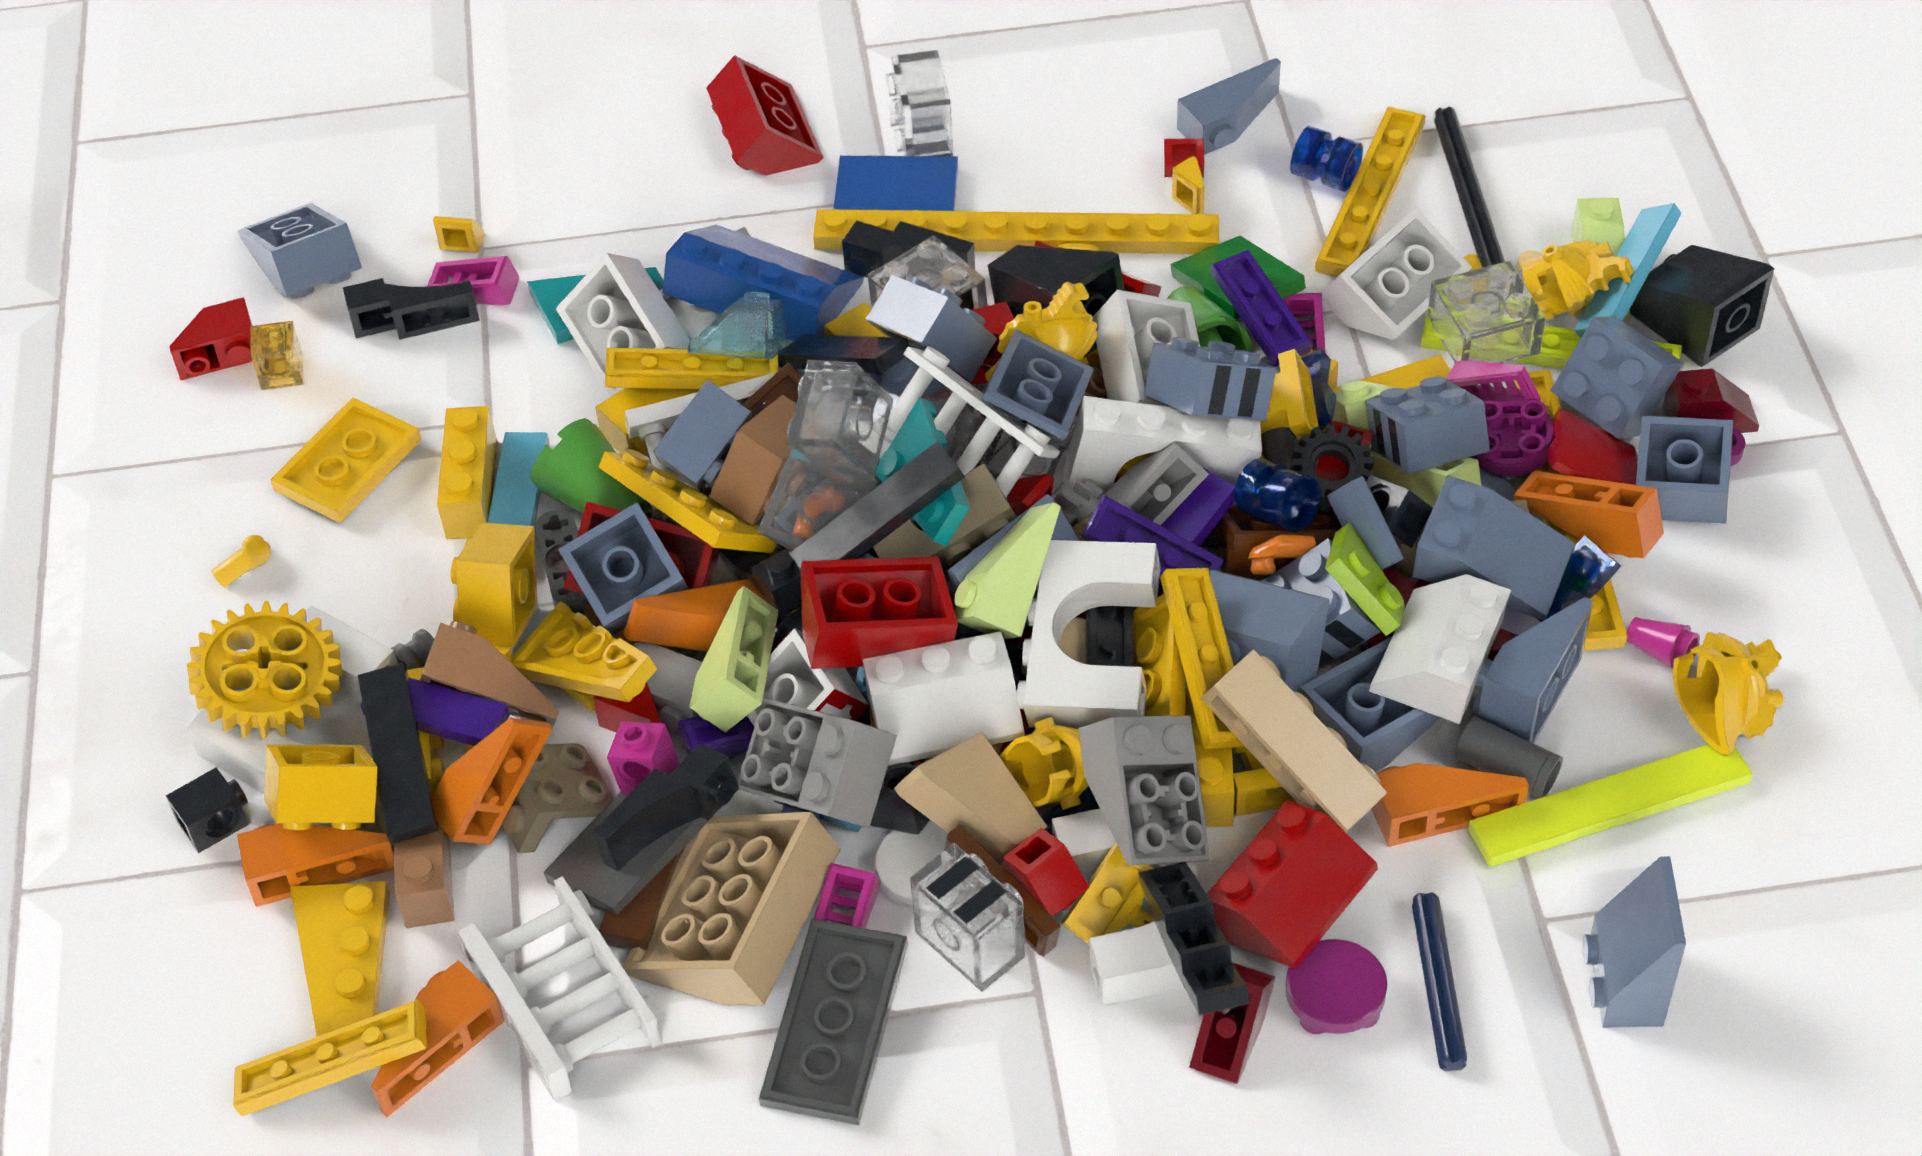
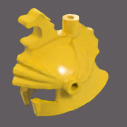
(1569, 275)
(1061, 325)
(1729, 689)
(1048, 764)

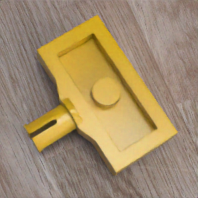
(1110, 901)

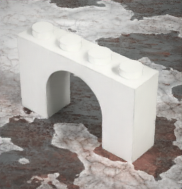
(1117, 431)
(1070, 582)
(247, 756)
(1123, 962)

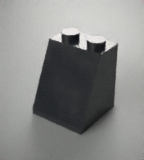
(1038, 273)
(1704, 301)

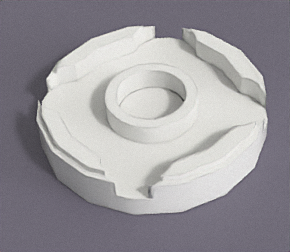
(904, 855)

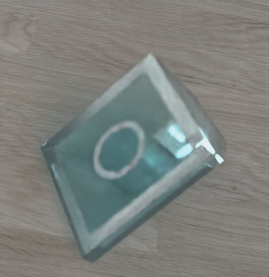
(747, 328)

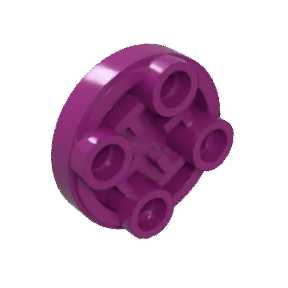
(1517, 437)
(1337, 988)

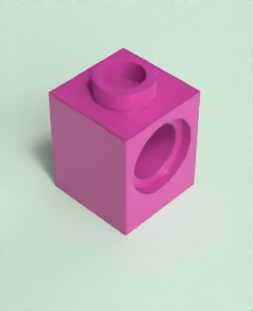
(638, 751)

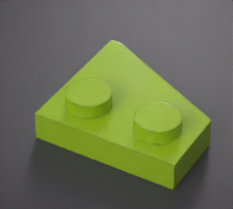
(1364, 580)

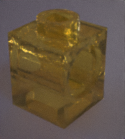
(277, 355)

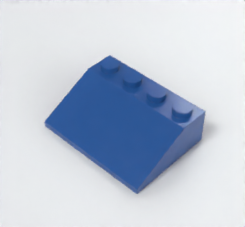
(719, 265)

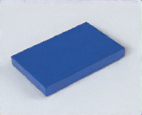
(896, 183)

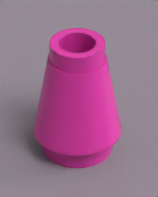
(1662, 639)

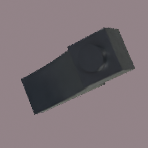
(871, 247)
(410, 310)
(772, 574)
(664, 803)

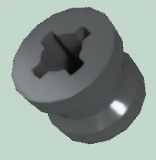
(415, 652)

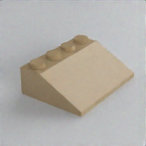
(736, 906)

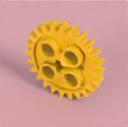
(264, 670)

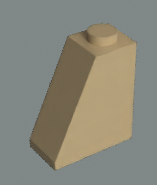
(973, 790)

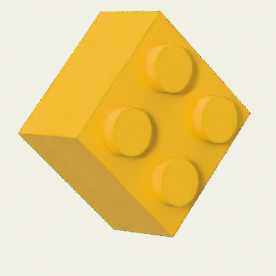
(497, 582)
(320, 785)

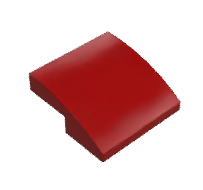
(1589, 451)

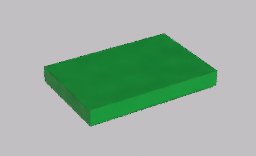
(1196, 271)

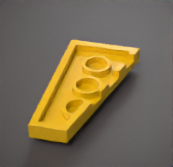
(684, 504)
(582, 657)
(342, 949)

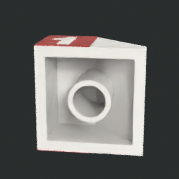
(820, 690)

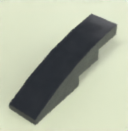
(1193, 938)

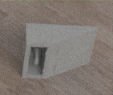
(816, 762)
(1147, 787)

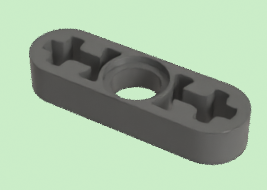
(556, 578)

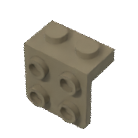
(558, 786)

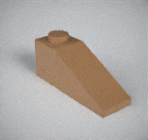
(477, 668)
(424, 879)

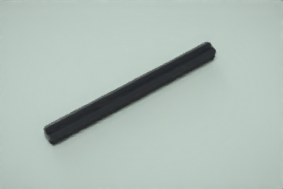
(1468, 187)

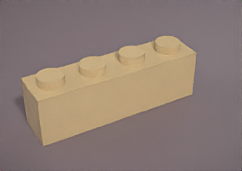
(1293, 742)

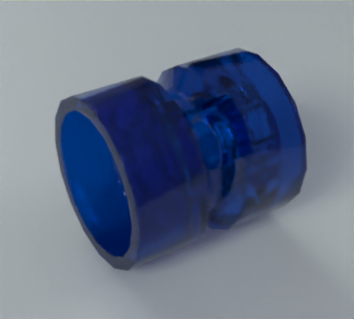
(1330, 159)
(1277, 494)

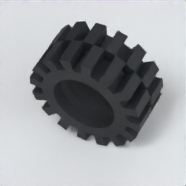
(1335, 445)

